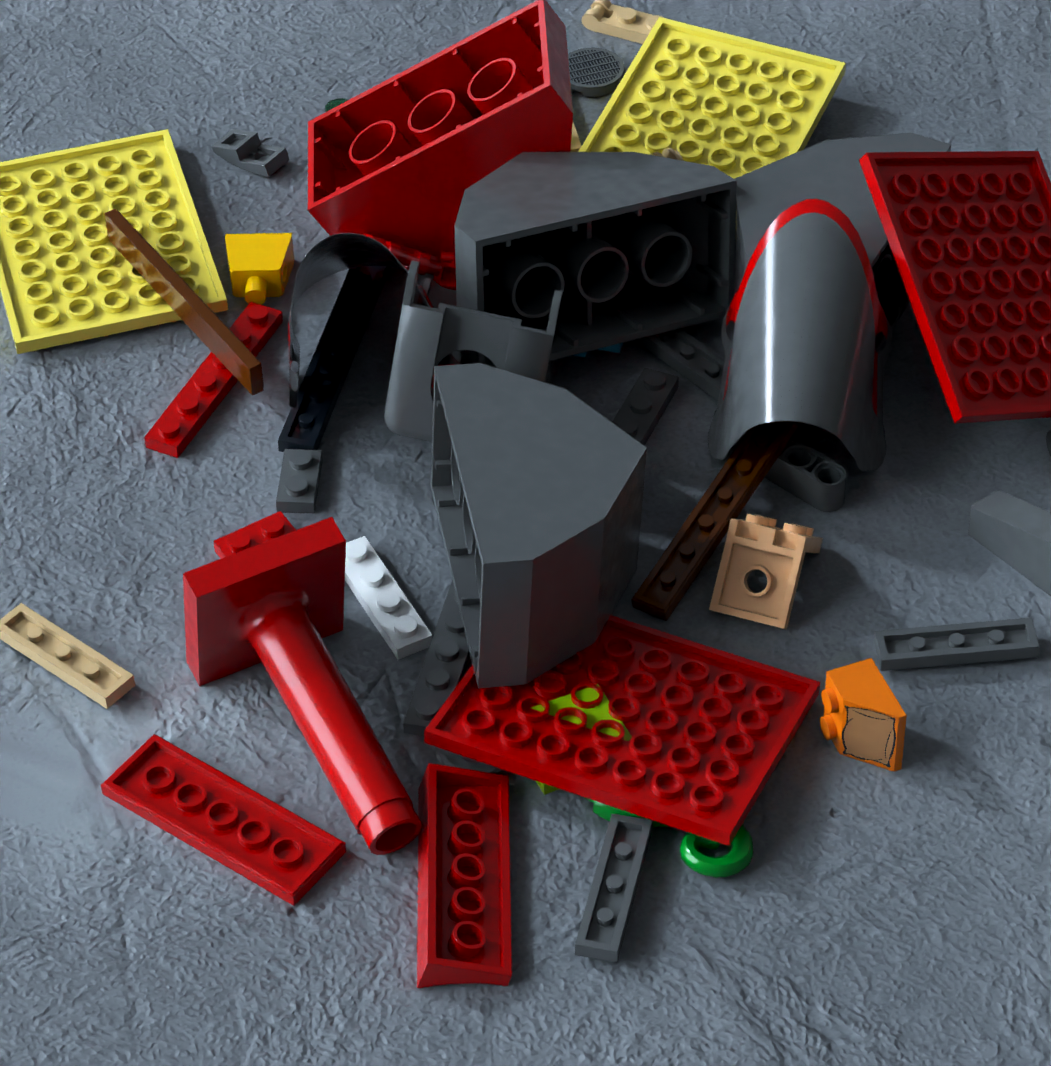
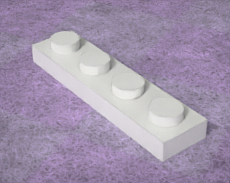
(384, 600)

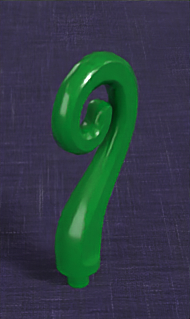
(723, 866)

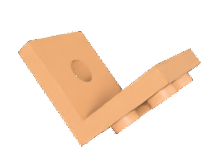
(774, 551)

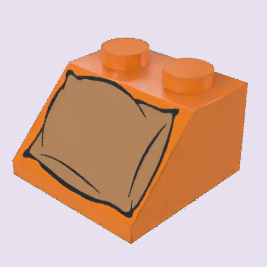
(863, 715)

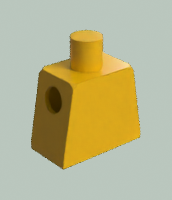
(259, 264)

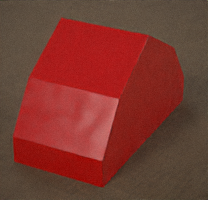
(415, 142)

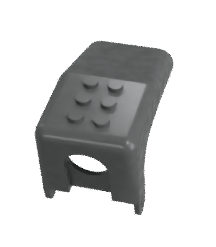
(432, 335)

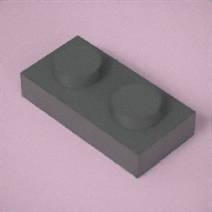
(299, 481)

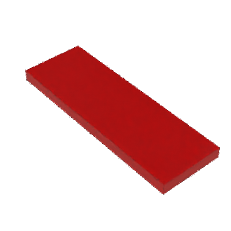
(224, 819)

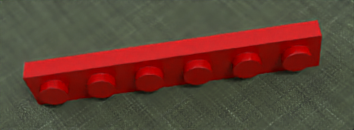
(209, 384)

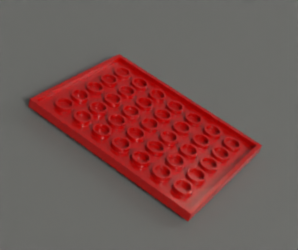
(976, 271)
(697, 716)

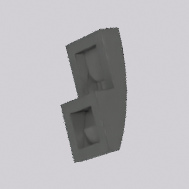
(248, 153)

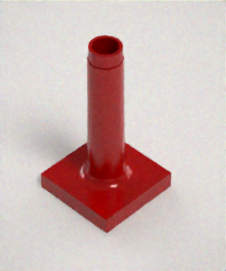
(275, 610)

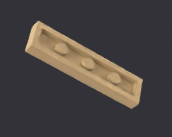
(65, 656)

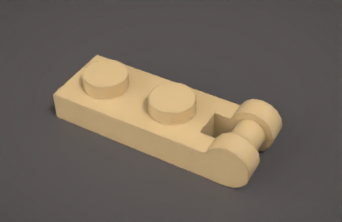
(619, 21)

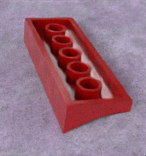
(463, 878)

